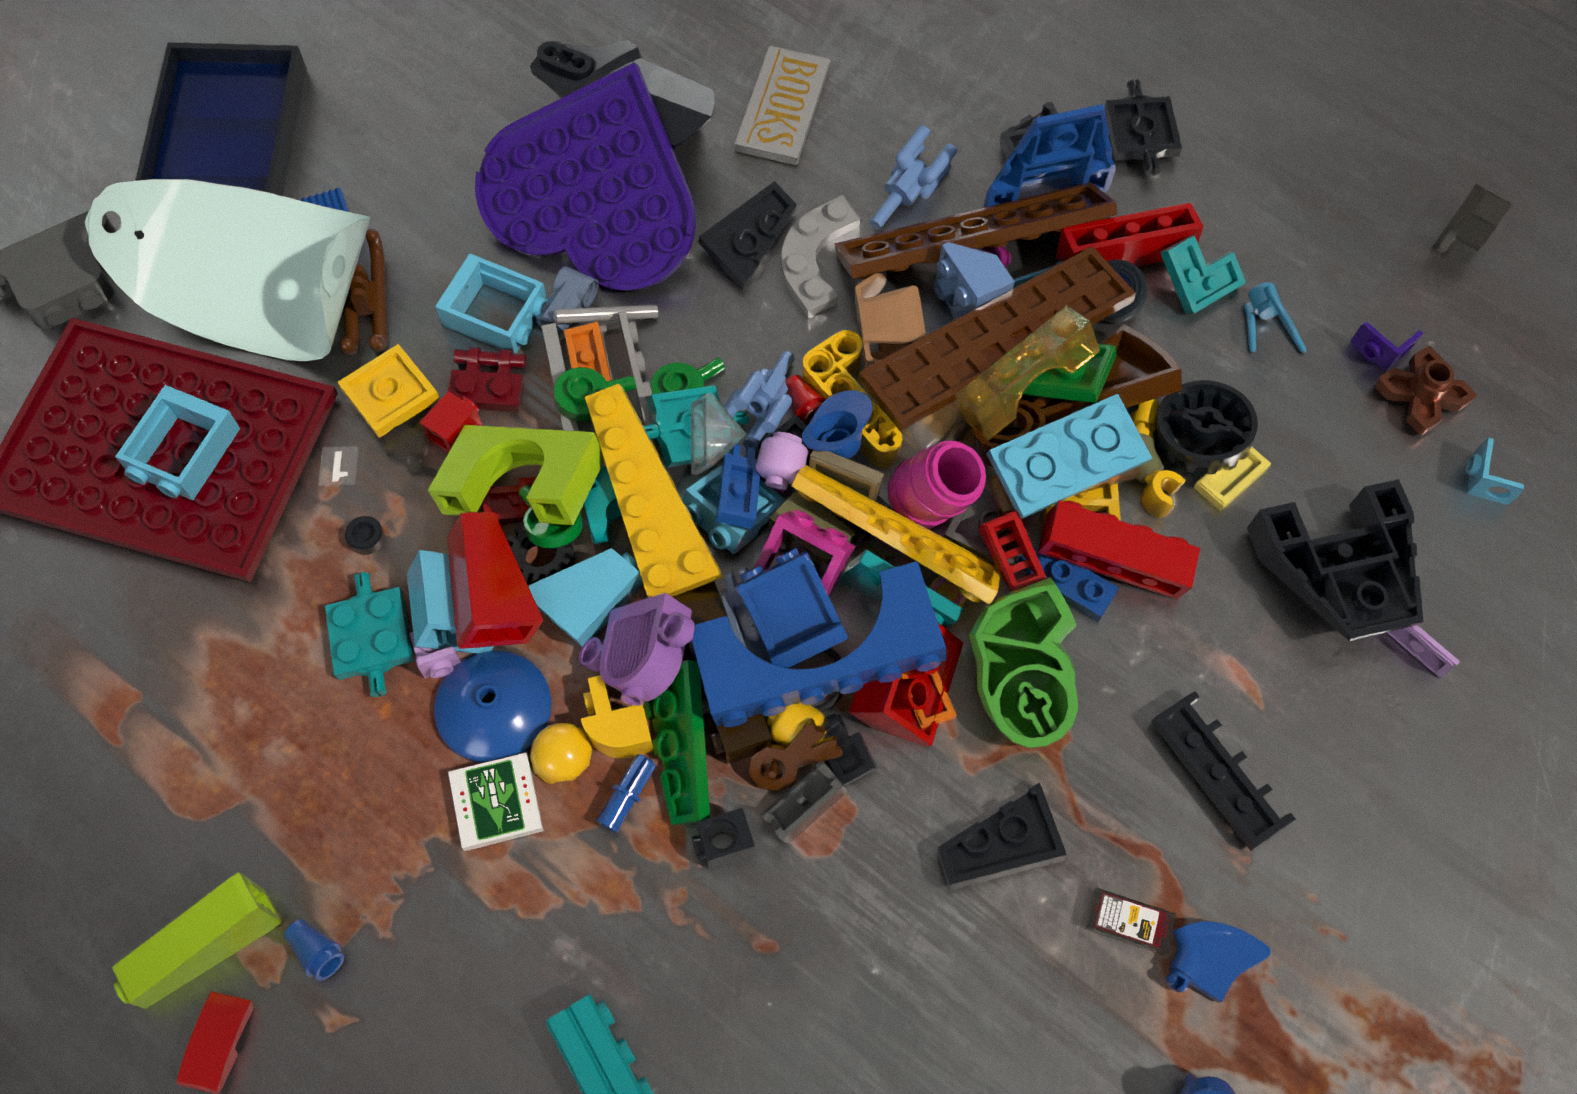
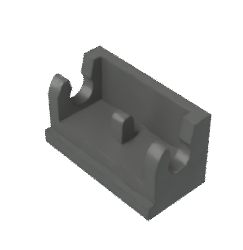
(804, 802)

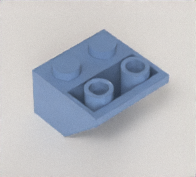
(969, 278)

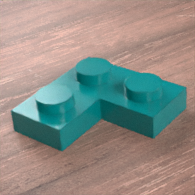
(1199, 282)

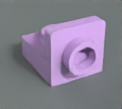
(435, 662)

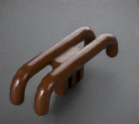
(367, 299)

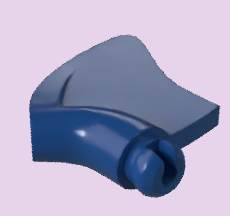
(1212, 957)

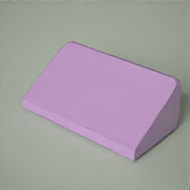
(1425, 649)

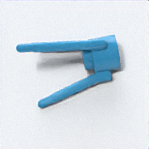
(1267, 304)

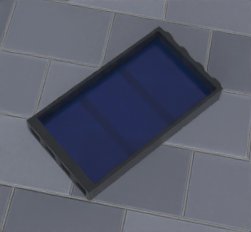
(224, 115)

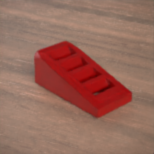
(1019, 534)

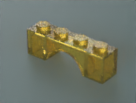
(994, 395)

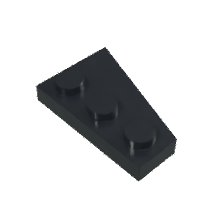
(748, 233)
(1004, 844)

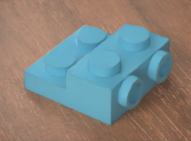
(702, 502)

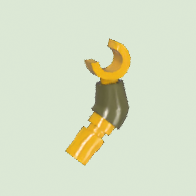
(1152, 497)

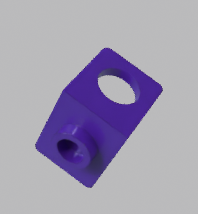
(1380, 349)

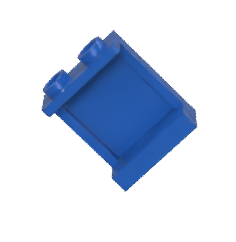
(791, 609)

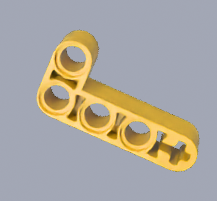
(880, 436)

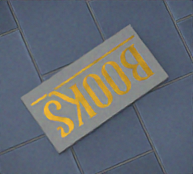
(782, 105)

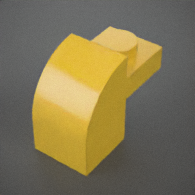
(615, 732)

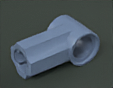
(570, 291)

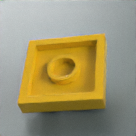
(388, 390)

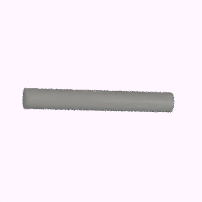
(604, 313)

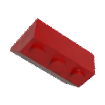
(890, 706)

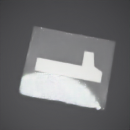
(338, 466)

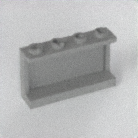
(622, 362)

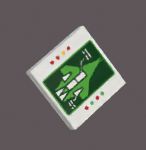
(495, 801)

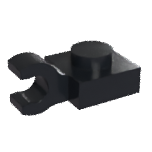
(856, 756)

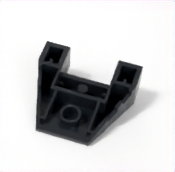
(1353, 578)

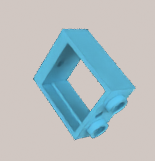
(466, 285)
(155, 425)

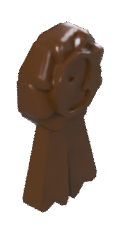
(776, 765)

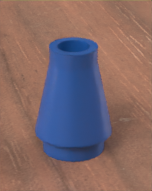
(315, 951)

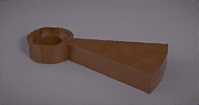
(1137, 375)

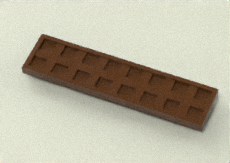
(943, 362)

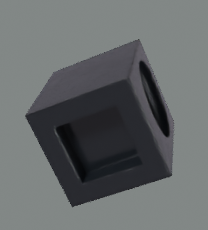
(731, 823)

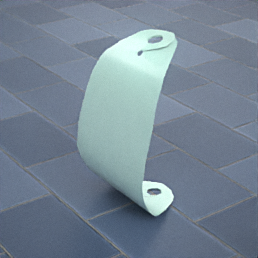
(231, 262)

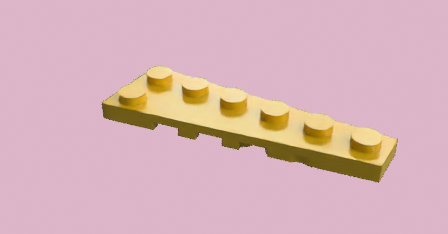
(659, 525)
(965, 569)

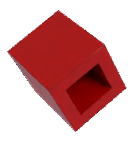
(448, 418)

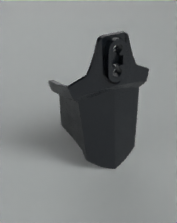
(680, 102)

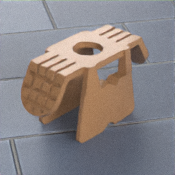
(887, 318)

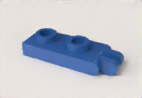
(738, 489)
(1077, 585)

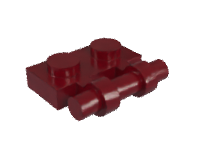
(488, 389)

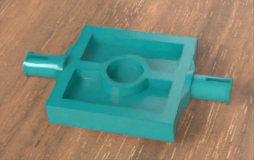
(673, 422)
(369, 634)

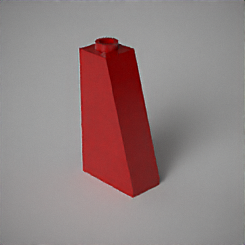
(487, 586)

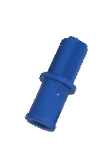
(626, 793)

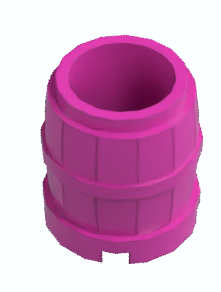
(937, 483)

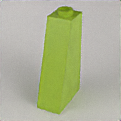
(196, 941)

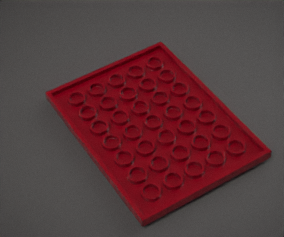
(91, 397)

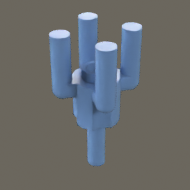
(912, 176)
(764, 397)

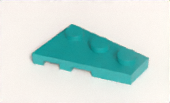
(864, 576)

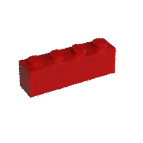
(1132, 236)
(1119, 549)

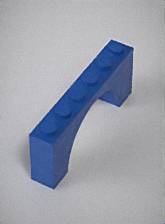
(901, 641)

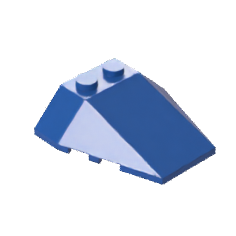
(1055, 148)

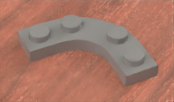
(802, 247)

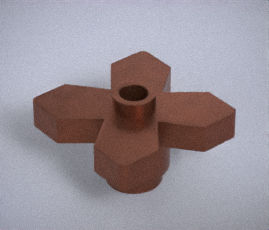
(1426, 388)

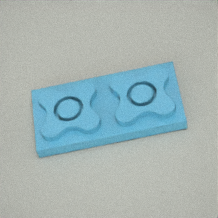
(1069, 456)

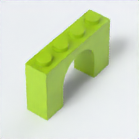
(486, 452)

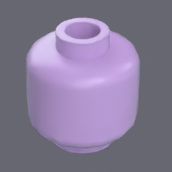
(781, 459)

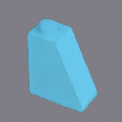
(585, 593)
(433, 602)

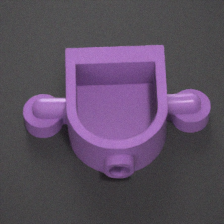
(641, 647)

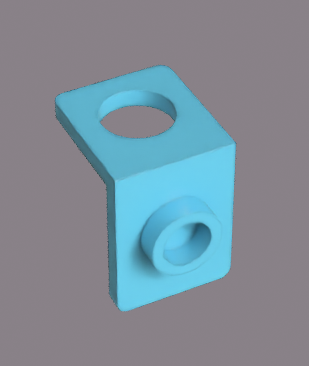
(1480, 480)

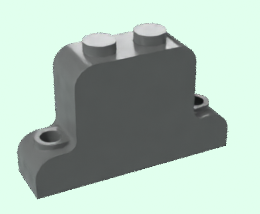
(55, 273)

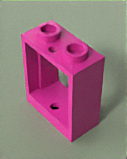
(828, 540)

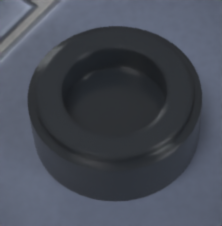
(364, 535)

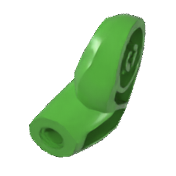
(1023, 668)

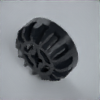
(1208, 419)

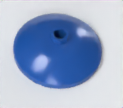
(496, 728)

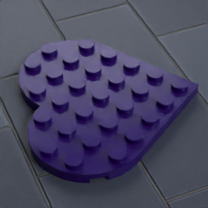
(592, 183)

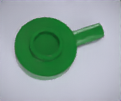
(684, 376)
(577, 384)
(547, 534)

